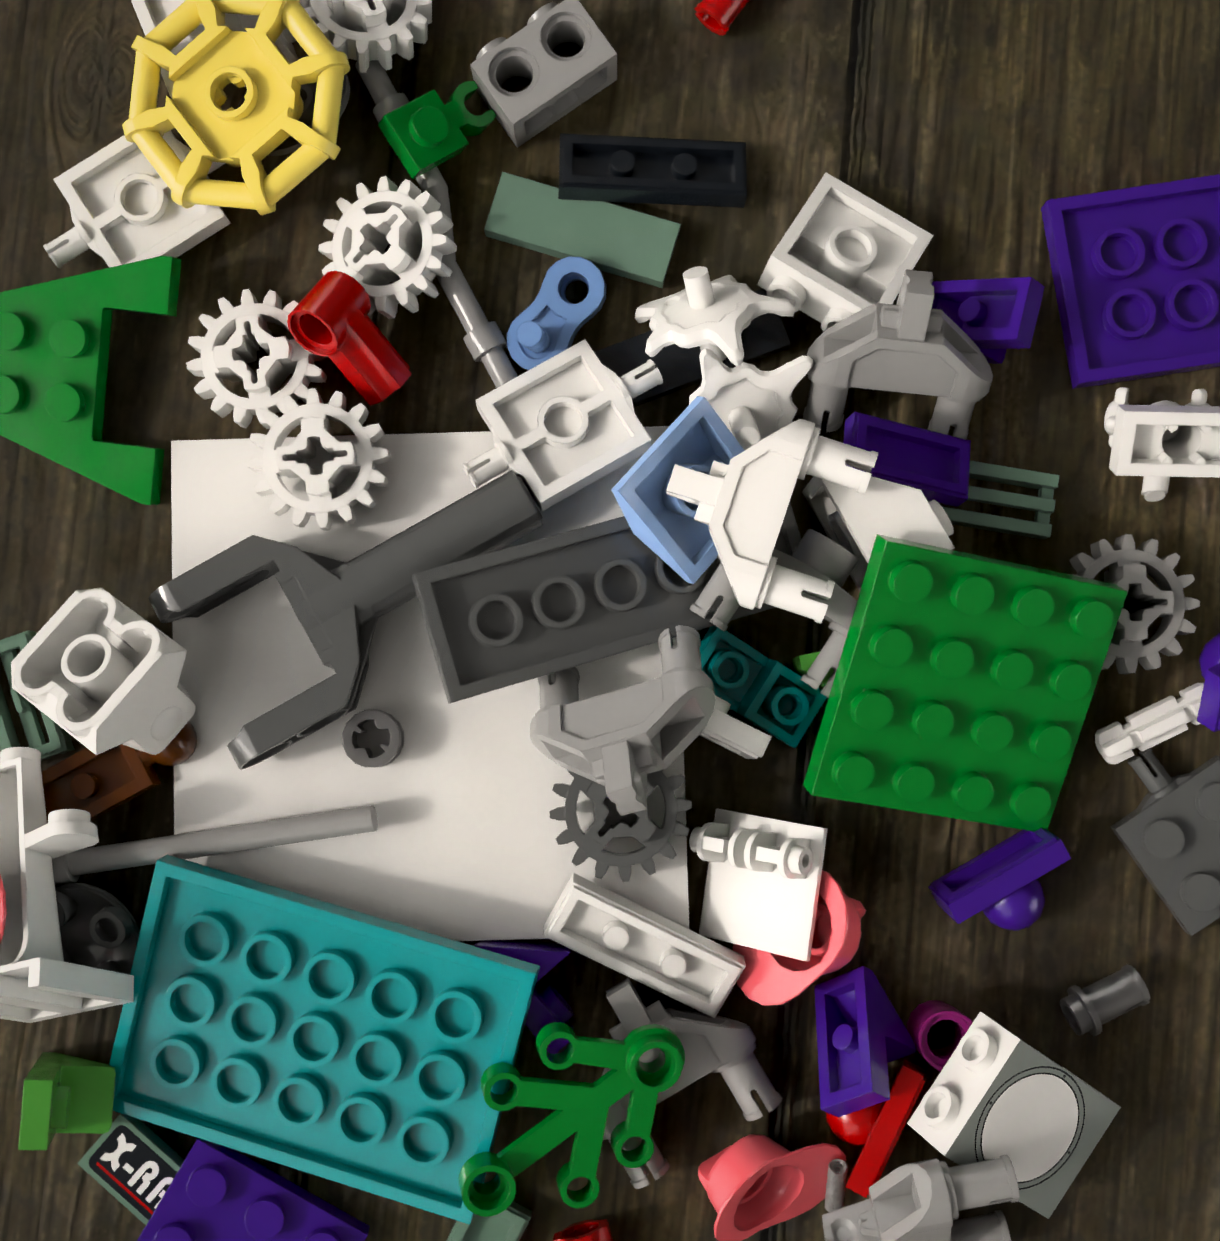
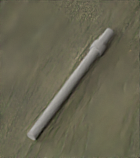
(214, 842)

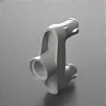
(813, 556)

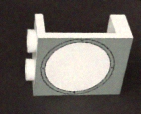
(1017, 1103)

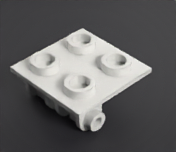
(760, 881)

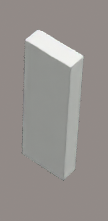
(644, 945)

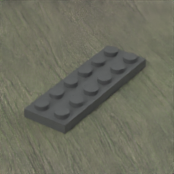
(558, 605)

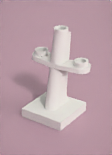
(32, 965)

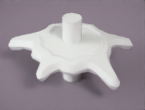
(707, 315)
(750, 399)

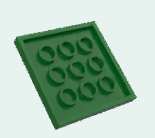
(962, 685)

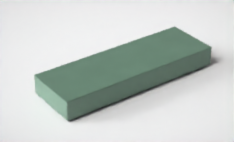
(601, 232)

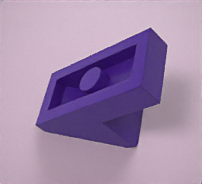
(992, 311)
(546, 1004)
(856, 1041)

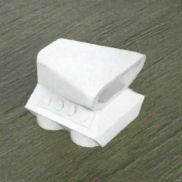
(105, 675)

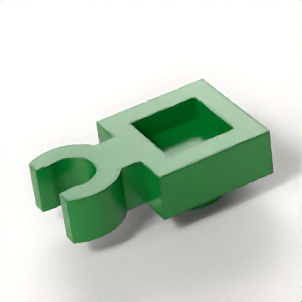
(431, 133)

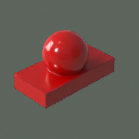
(878, 1127)

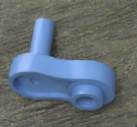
(551, 319)

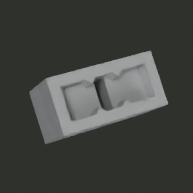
(556, 81)

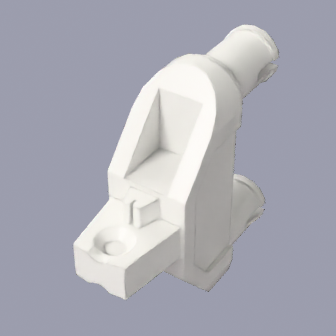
(748, 505)

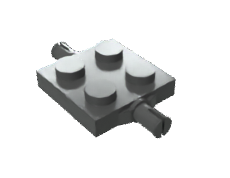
(1178, 838)

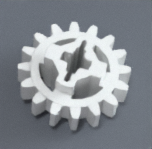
(372, 27)
(397, 218)
(231, 359)
(317, 432)

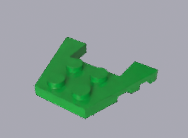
(58, 367)

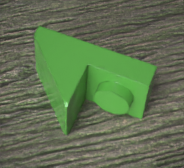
(65, 1097)

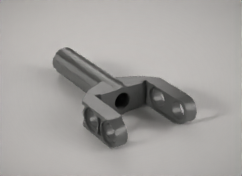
(343, 600)

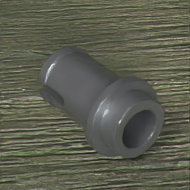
(1104, 1000)

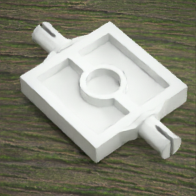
(128, 209)
(563, 424)

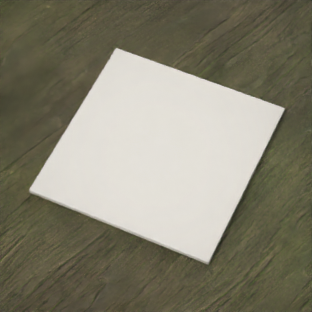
(469, 798)

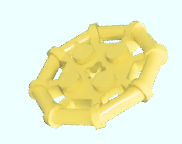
(242, 134)

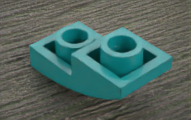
(759, 687)

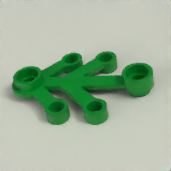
(578, 1109)

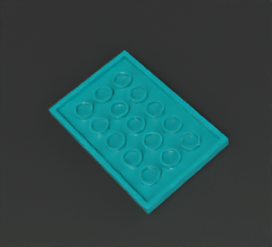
(316, 1035)

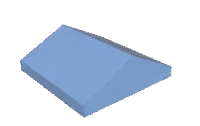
(663, 520)

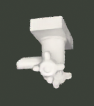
(1163, 440)

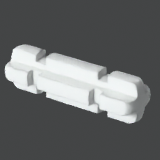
(1149, 725)

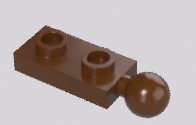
(112, 777)

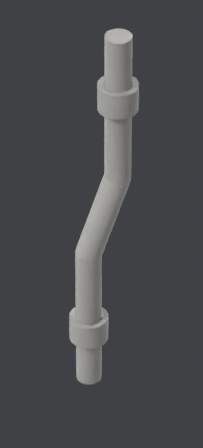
(482, 337)

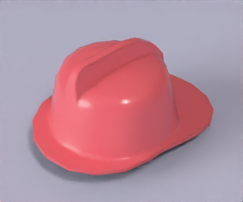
(836, 938)
(764, 1184)

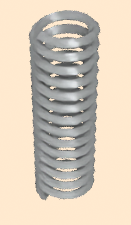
(834, 1181)

